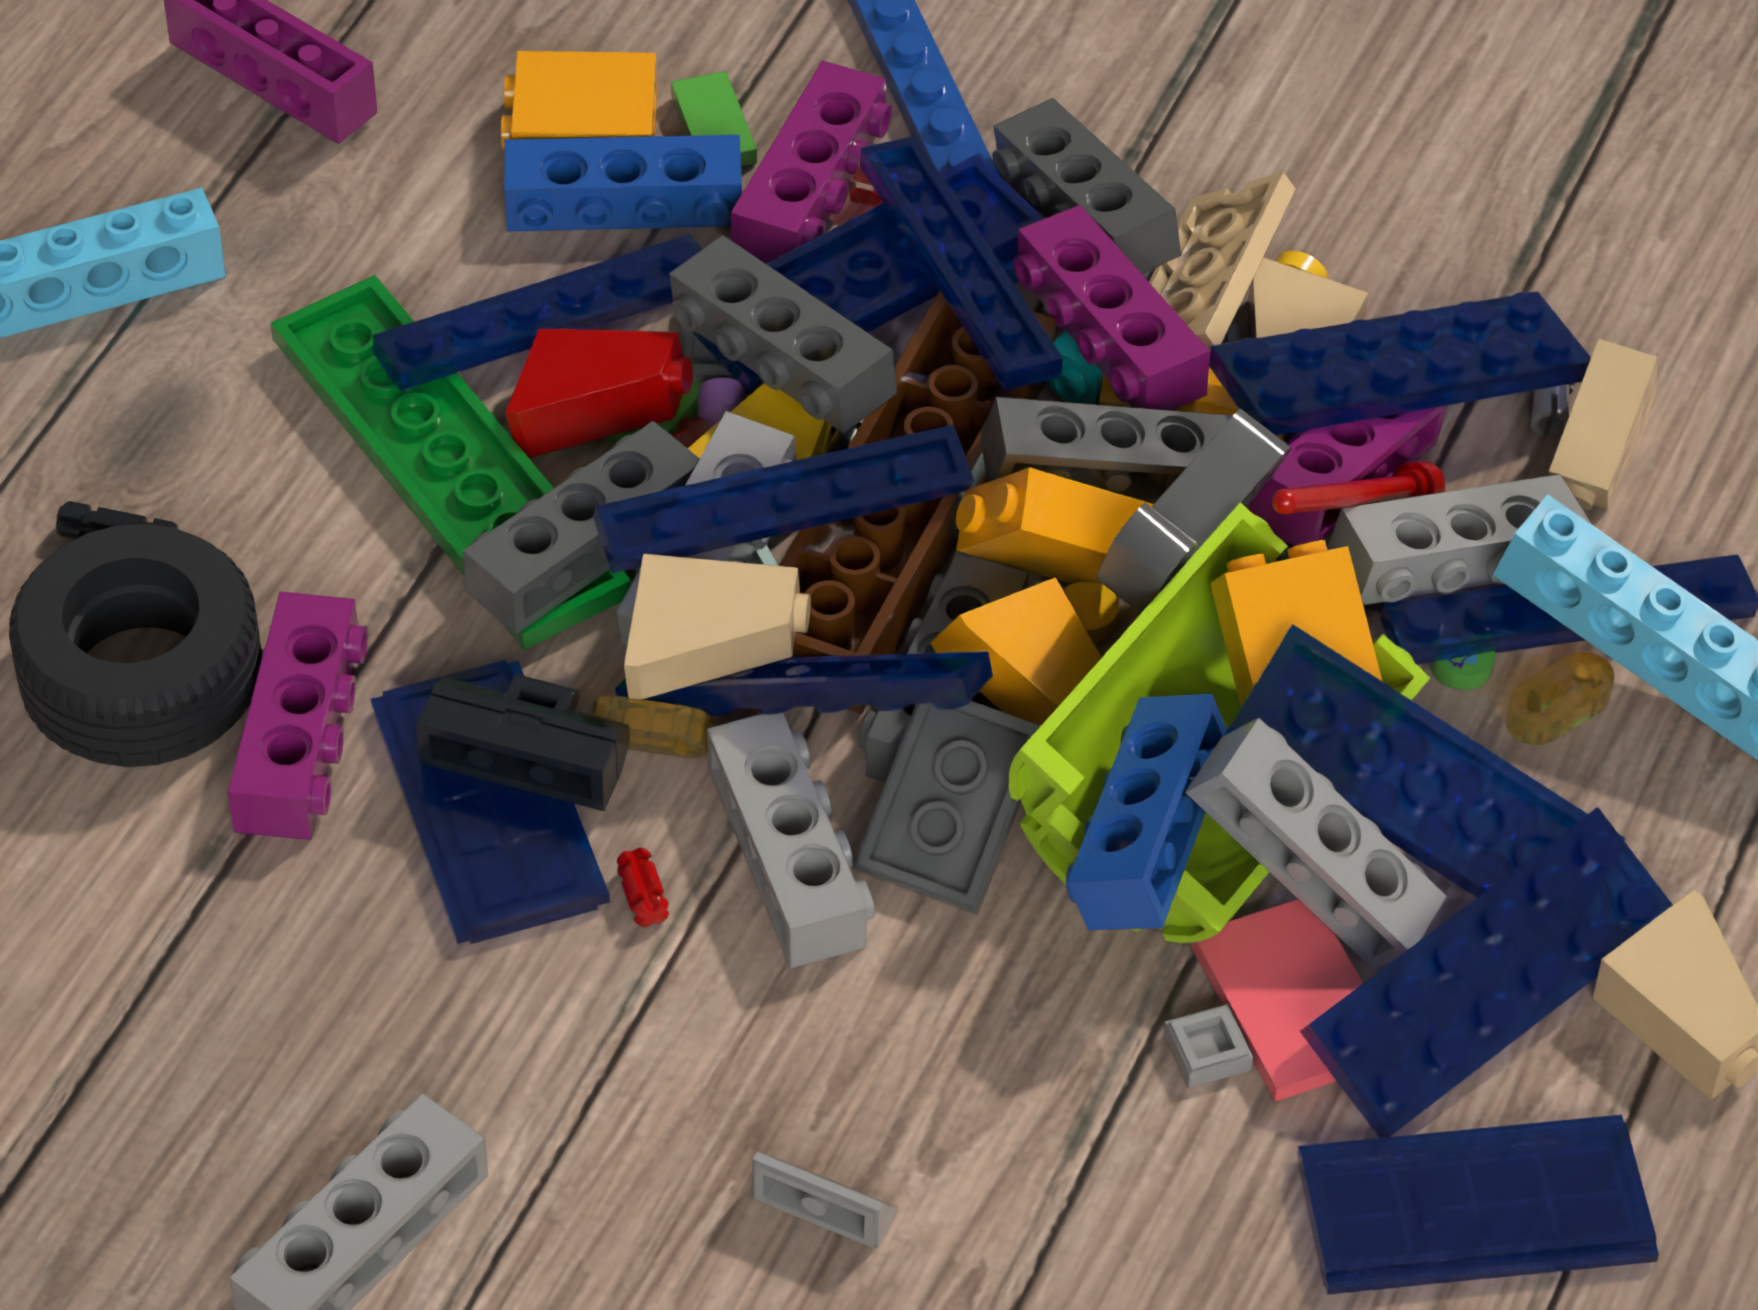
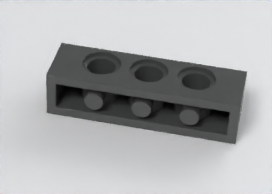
(1067, 166)
(783, 334)
(1097, 445)
(553, 540)
(964, 587)

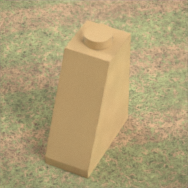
(1293, 299)
(1606, 422)
(709, 621)
(1685, 997)

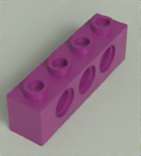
(278, 61)
(811, 162)
(1111, 312)
(1344, 454)
(296, 716)

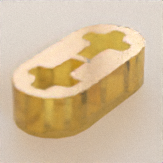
(1566, 705)
(658, 725)

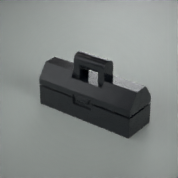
(524, 739)

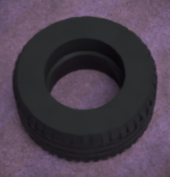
(121, 583)

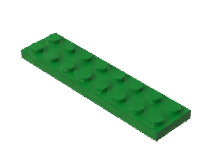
(427, 441)

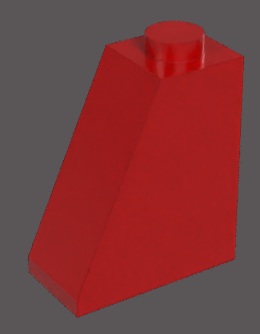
(595, 386)

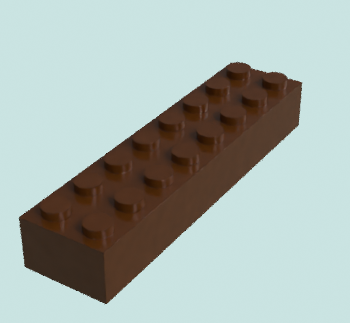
(878, 568)

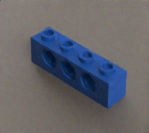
(621, 182)
(1144, 818)

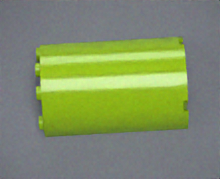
(1165, 652)

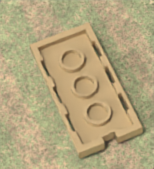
(1221, 250)

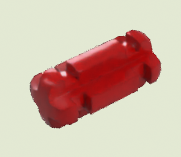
(642, 887)

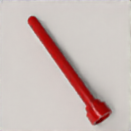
(1407, 481)

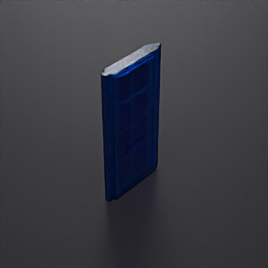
(492, 849)
(1476, 1204)

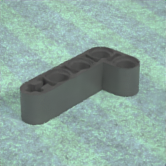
(1165, 536)

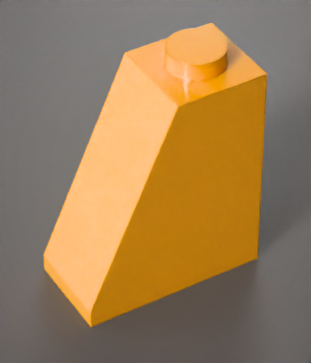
(1033, 649)

